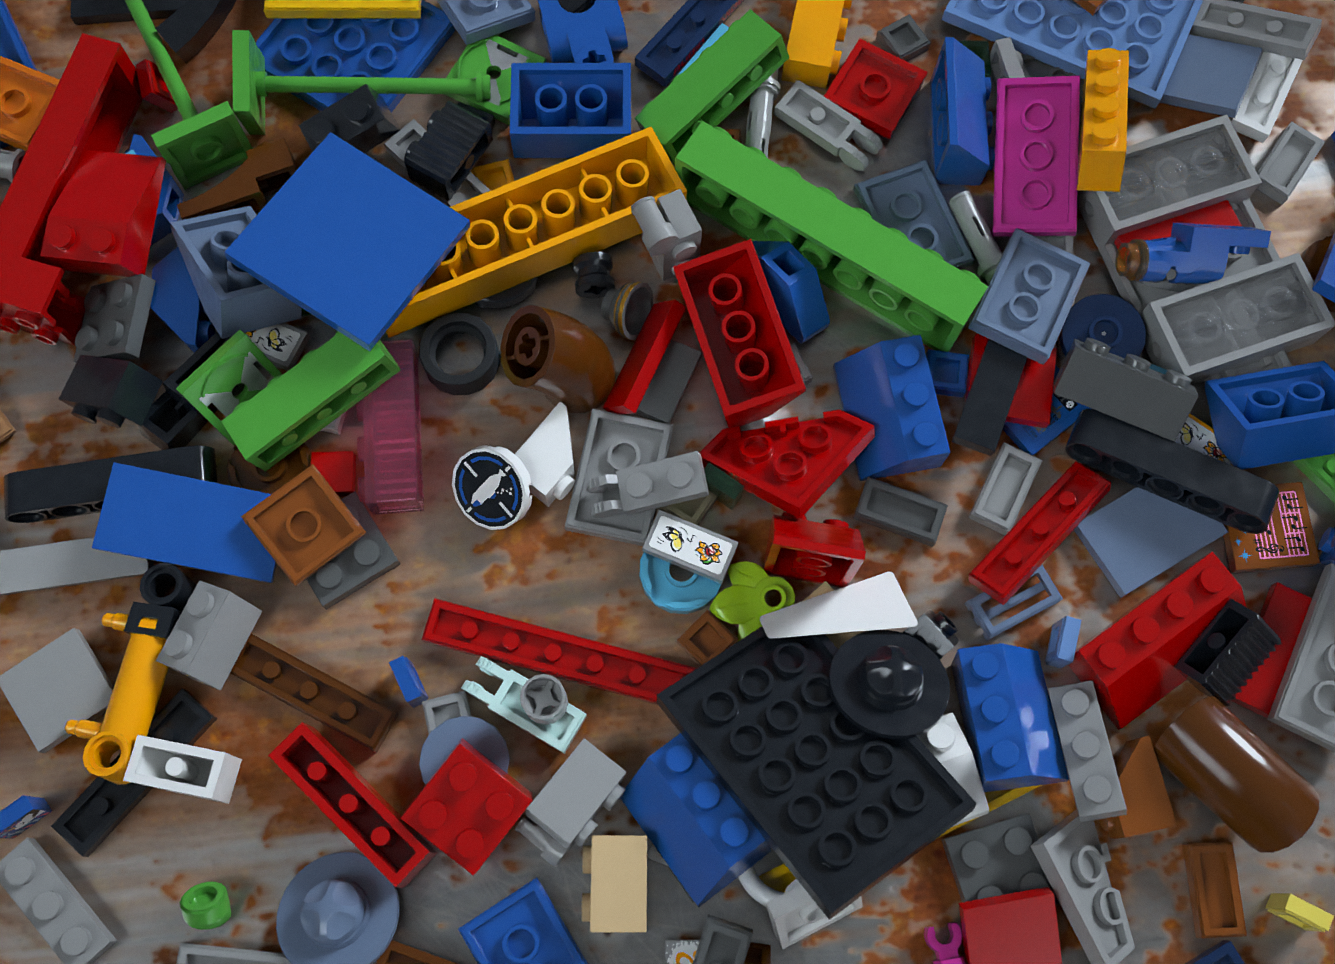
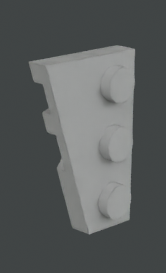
(1080, 880)

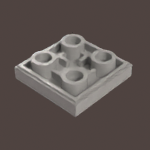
(57, 686)

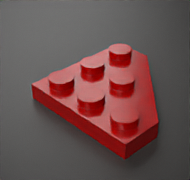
(790, 459)

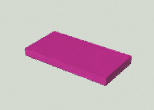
(1036, 156)

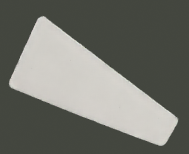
(862, 606)

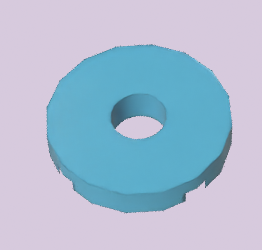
(673, 594)

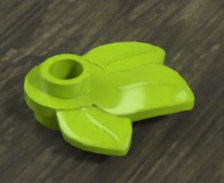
(746, 600)

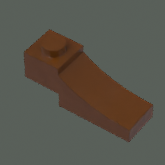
(258, 177)

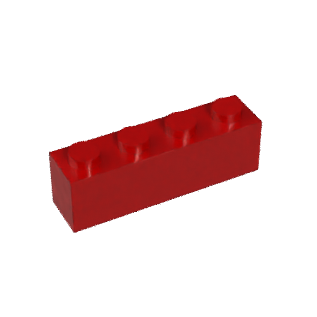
(352, 805)

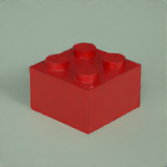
(467, 806)

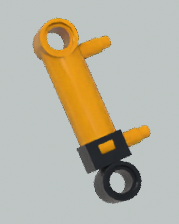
(139, 675)

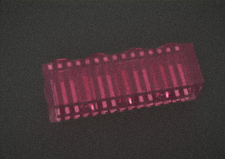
(393, 438)

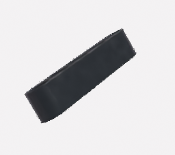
(1173, 471)
(82, 486)

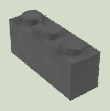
(1126, 388)

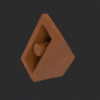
(1142, 791)

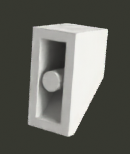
(550, 457)
(953, 752)
(183, 769)

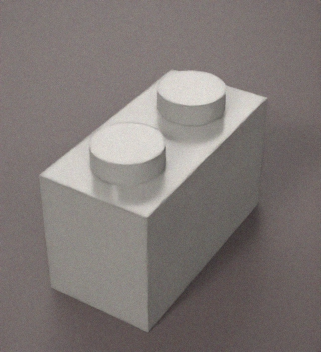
(209, 635)

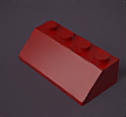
(740, 333)
(1137, 652)

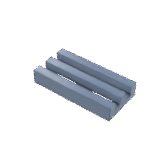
(983, 618)

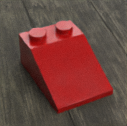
(106, 215)
(813, 550)

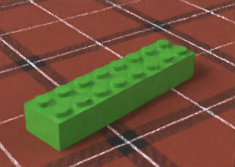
(845, 245)

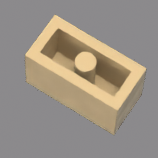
(617, 883)

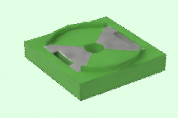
(487, 56)
(221, 372)

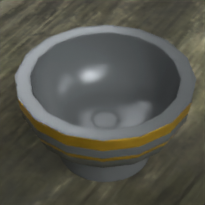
(628, 308)

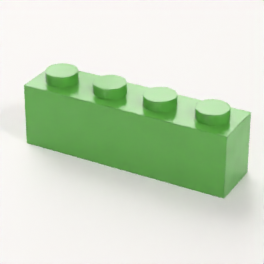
(715, 82)
(307, 399)

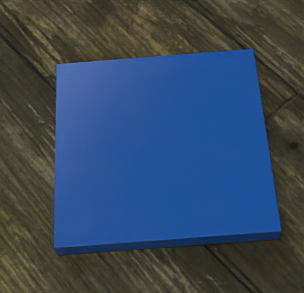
(354, 49)
(348, 240)

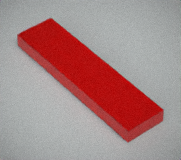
(1039, 532)

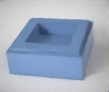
(1063, 642)

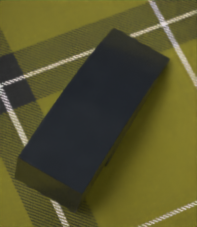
(194, 25)
(171, 418)

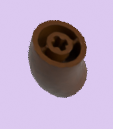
(557, 358)
(1238, 776)

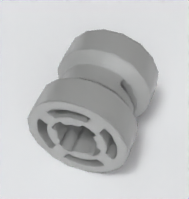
(541, 693)

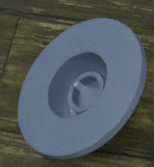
(337, 912)

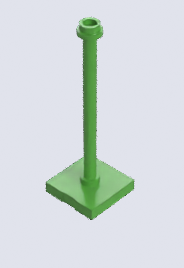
(253, 84)
(202, 142)

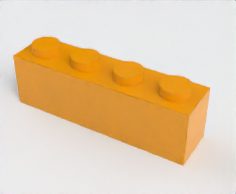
(813, 41)
(1103, 120)

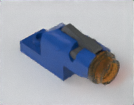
(1188, 257)

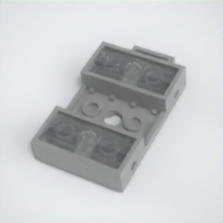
(1220, 326)

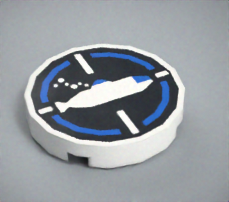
(492, 487)

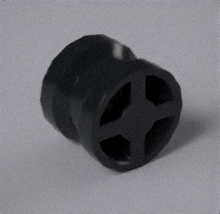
(593, 274)

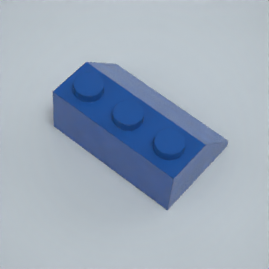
(568, 107)
(960, 116)
(896, 394)
(1274, 414)
(1008, 717)
(692, 820)

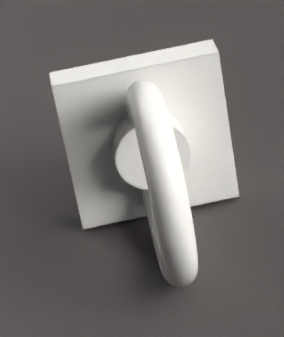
(793, 911)

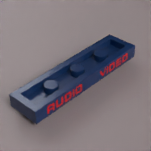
(683, 37)

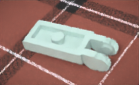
(508, 705)

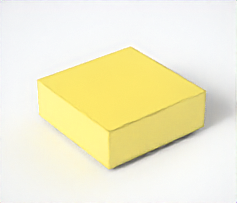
(1299, 912)

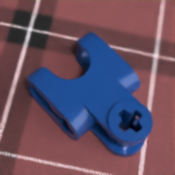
(584, 35)

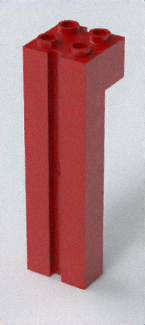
(87, 112)

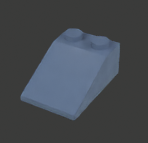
(227, 292)

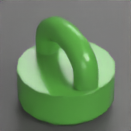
(206, 906)

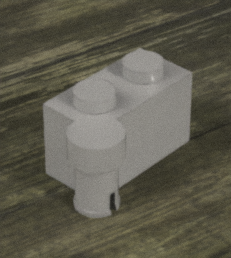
(668, 230)
(570, 801)

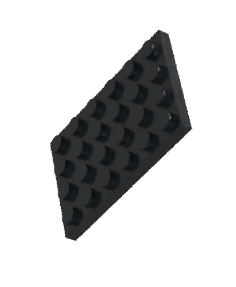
(811, 782)

